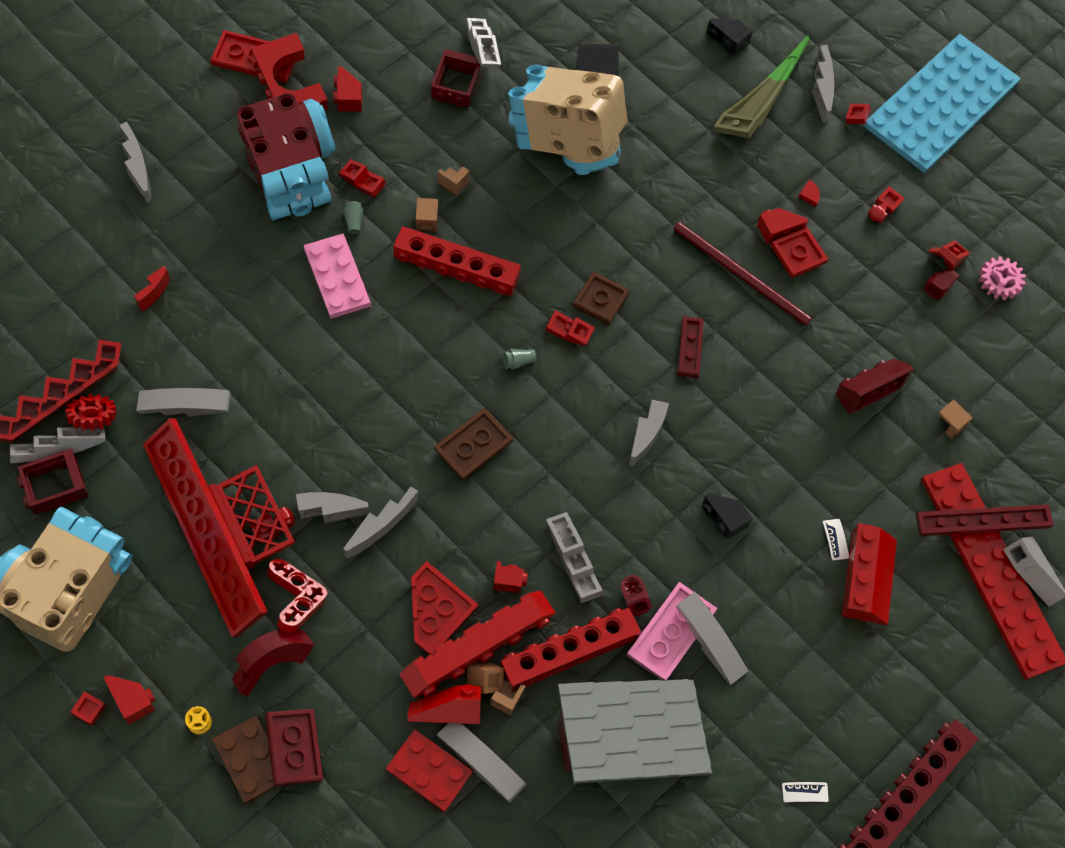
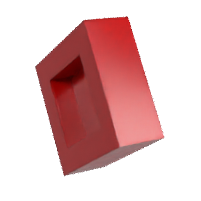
(858, 113)
(88, 708)

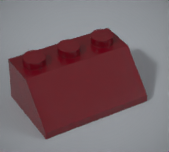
(873, 384)

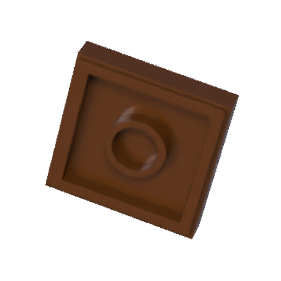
(601, 298)

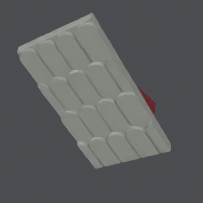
(632, 730)

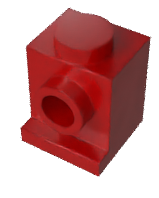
(509, 578)

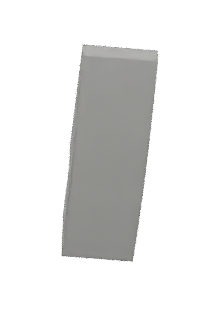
(648, 430)
(331, 506)

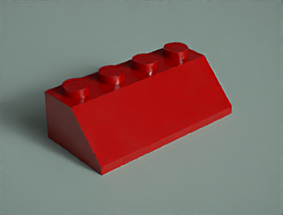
(869, 575)

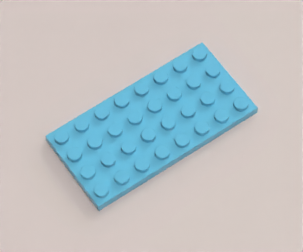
(941, 103)

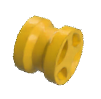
(194, 716)

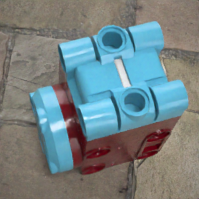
(286, 151)

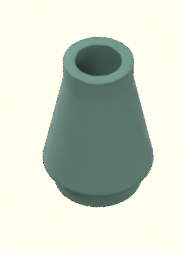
(353, 216)
(517, 358)

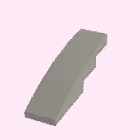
(483, 43)
(824, 85)
(135, 164)
(183, 400)
(66, 439)
(376, 527)
(574, 557)
(712, 638)
(482, 760)

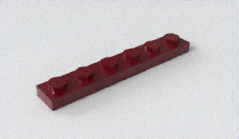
(984, 520)

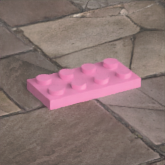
(337, 276)
(665, 637)

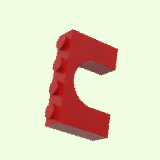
(277, 54)

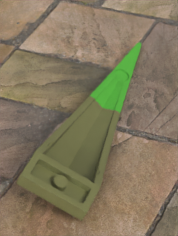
(752, 110)

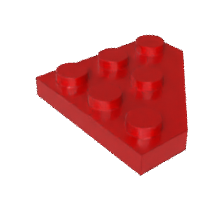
(437, 608)

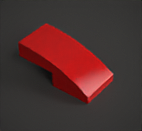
(361, 178)
(157, 284)
(569, 329)

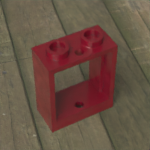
(452, 61)
(46, 465)

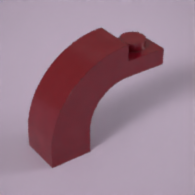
(266, 652)

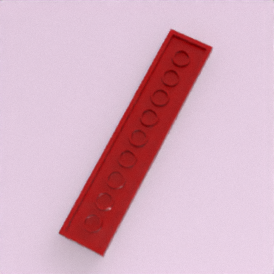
(204, 528)
(996, 578)

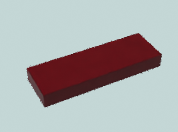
(690, 347)

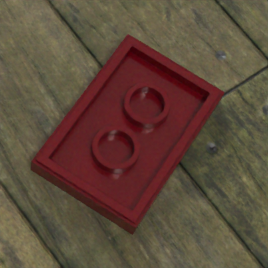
(293, 747)

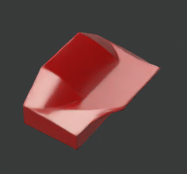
(952, 254)

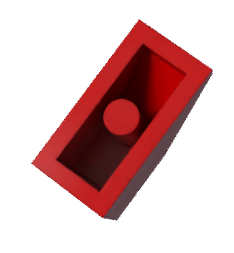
(779, 223)
(131, 698)

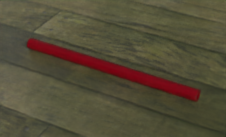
(742, 273)

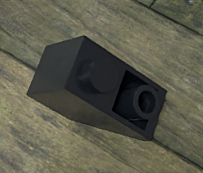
(729, 33)
(728, 514)

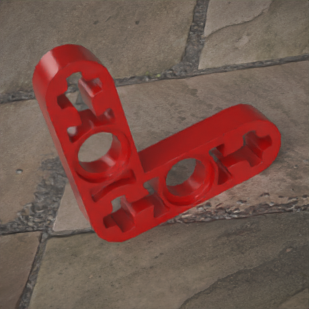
(278, 572)

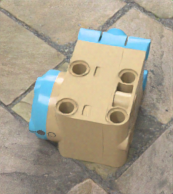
(570, 116)
(61, 579)

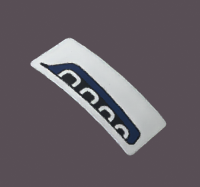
(836, 539)
(805, 792)

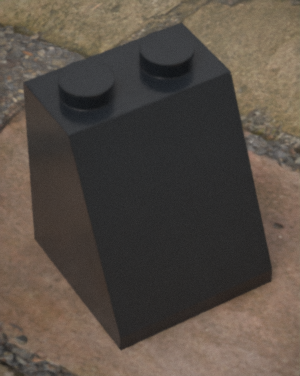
(598, 58)

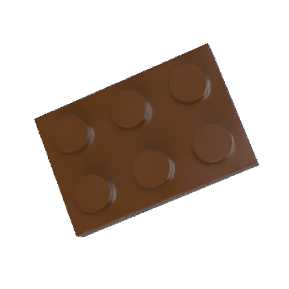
(473, 444)
(247, 758)

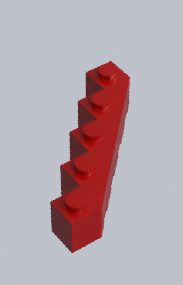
(60, 392)
(477, 644)

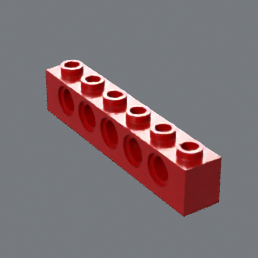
(450, 252)
(620, 619)

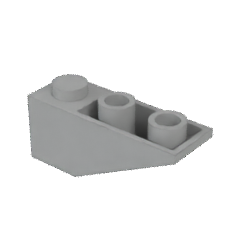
(1035, 569)

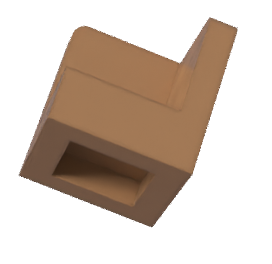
(453, 180)
(426, 214)
(955, 417)
(486, 675)
(507, 700)

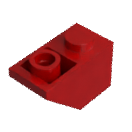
(348, 92)

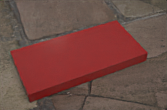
(235, 52)

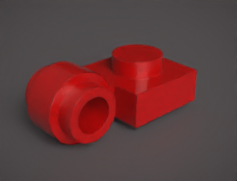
(887, 201)
(264, 532)

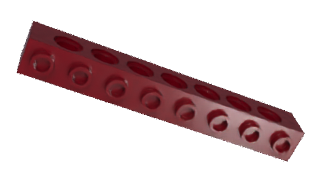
(960, 740)

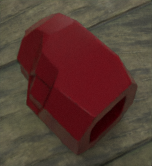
(940, 283)
(636, 595)

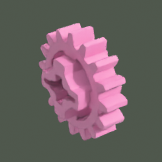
(1002, 278)

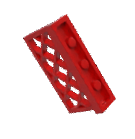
(231, 520)

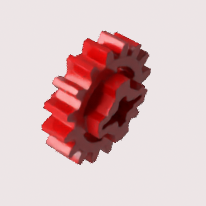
(91, 412)

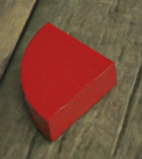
(810, 193)

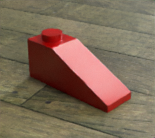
(452, 705)

